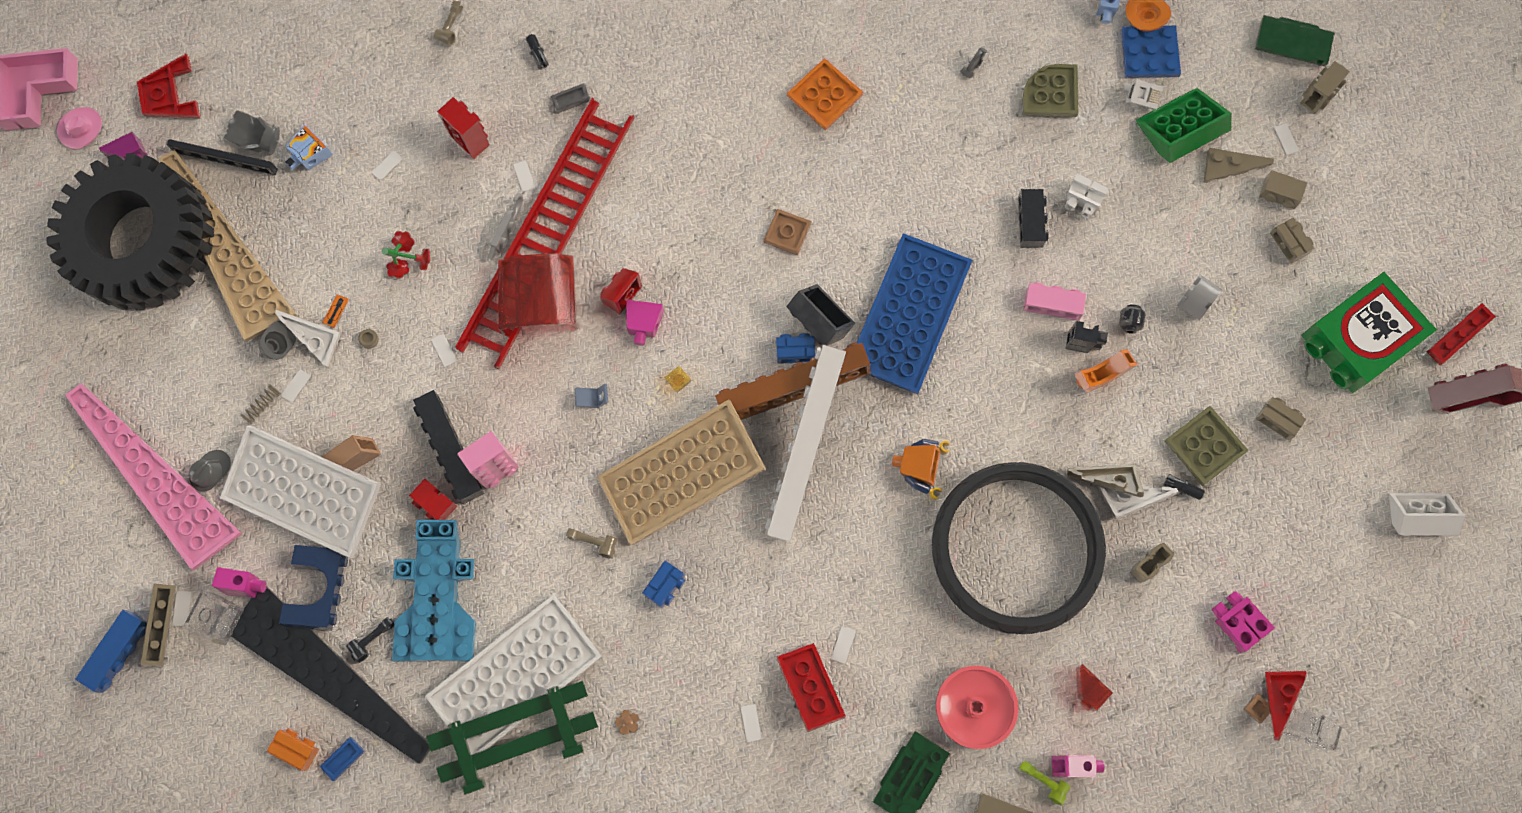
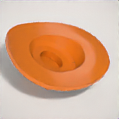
(1148, 14)

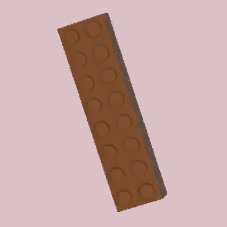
(789, 384)

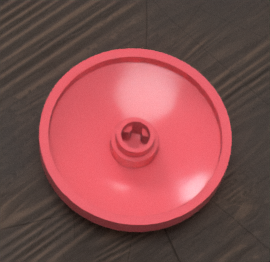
(977, 707)

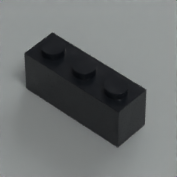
(1032, 218)

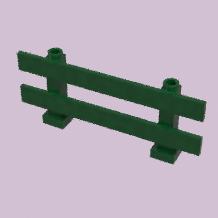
(469, 764)

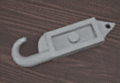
(506, 226)

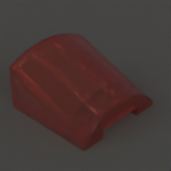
(536, 291)

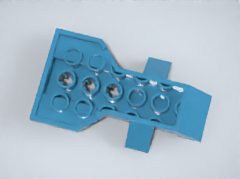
(435, 574)

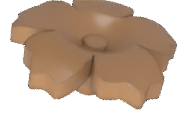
(627, 722)

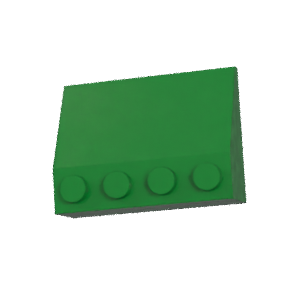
(1185, 124)

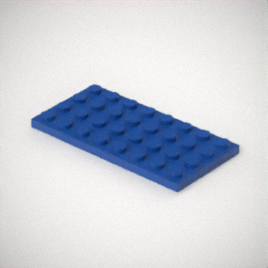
(912, 311)

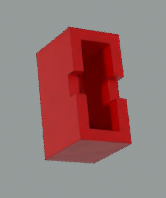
(427, 497)

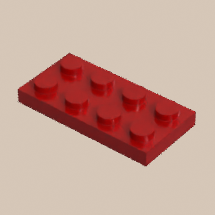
(810, 687)

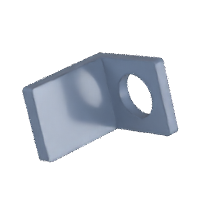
(591, 397)

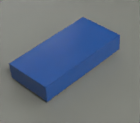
(342, 759)

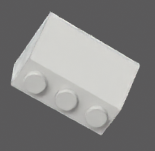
(1425, 514)

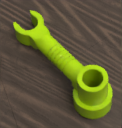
(1058, 790)

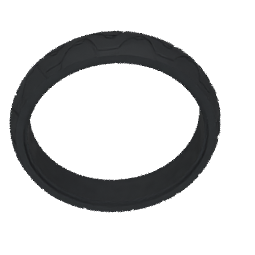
(1071, 495)

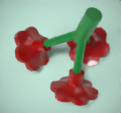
(404, 242)

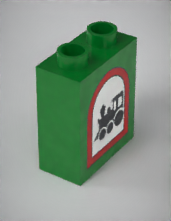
(1367, 333)

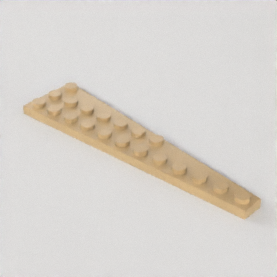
(240, 277)

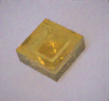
(678, 379)

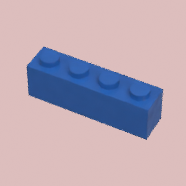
(112, 651)

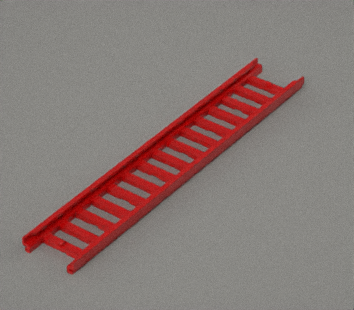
(538, 208)

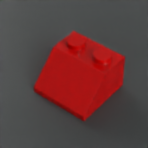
(622, 288)

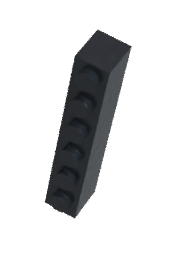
(447, 444)

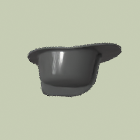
(276, 341)
(209, 470)

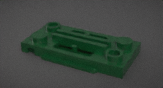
(1294, 40)
(911, 776)

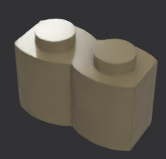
(1153, 561)

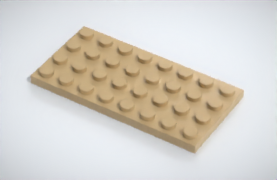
(681, 472)

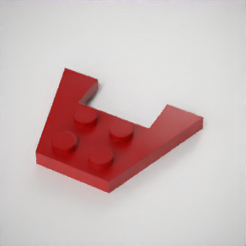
(159, 92)

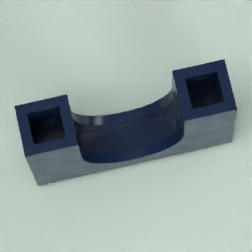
(321, 613)

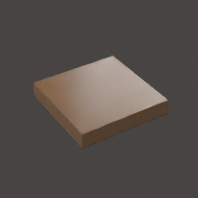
(787, 232)

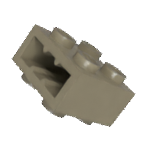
(1324, 87)

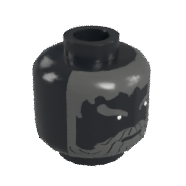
(1132, 318)

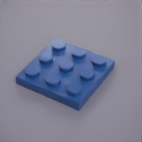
(1151, 52)

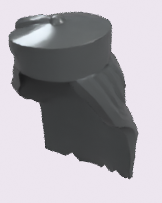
(252, 133)

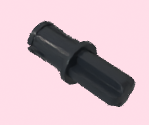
(536, 51)
(1184, 487)

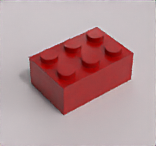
(464, 127)

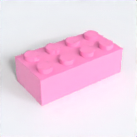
(488, 460)

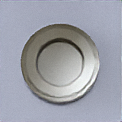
(368, 338)

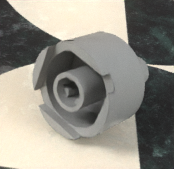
(1199, 297)

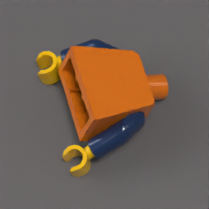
(920, 464)

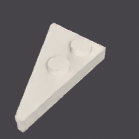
(318, 339)
(1123, 504)

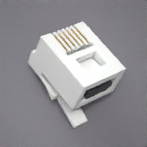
(1143, 94)

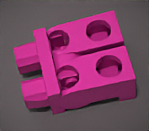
(1242, 622)

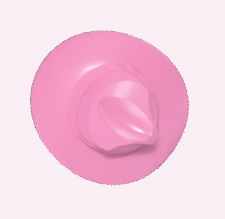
(79, 127)

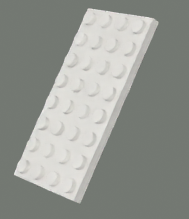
(300, 491)
(521, 664)

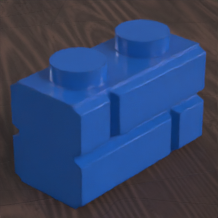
(795, 348)
(664, 584)

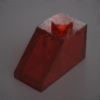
(1090, 689)

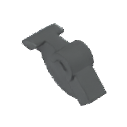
(974, 63)

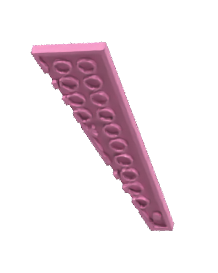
(177, 507)

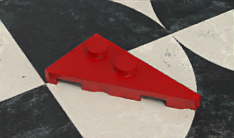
(1283, 692)

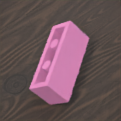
(1054, 301)

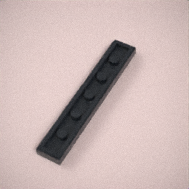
(222, 157)

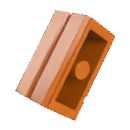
(293, 749)

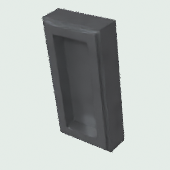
(570, 98)

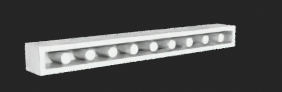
(806, 442)

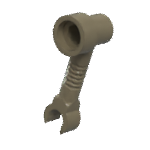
(445, 35)
(606, 545)

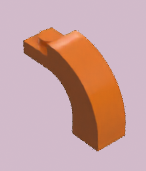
(1105, 372)

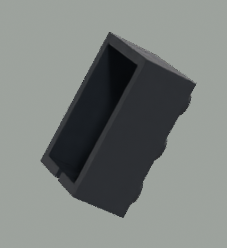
(820, 315)

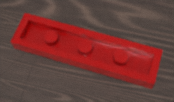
(1461, 334)

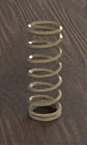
(257, 401)

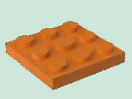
(825, 94)

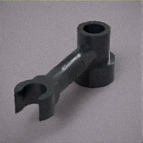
(358, 649)

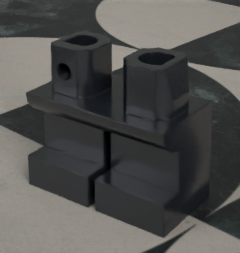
(1085, 339)

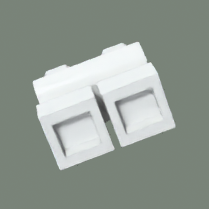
(1077, 193)

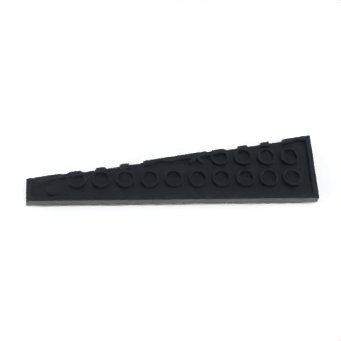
(321, 670)

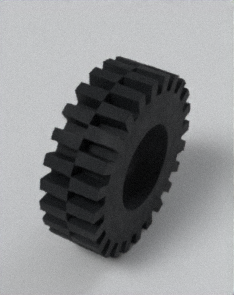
(96, 209)

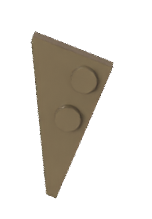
(1226, 163)
(1115, 477)

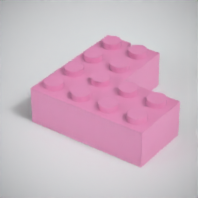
(29, 76)

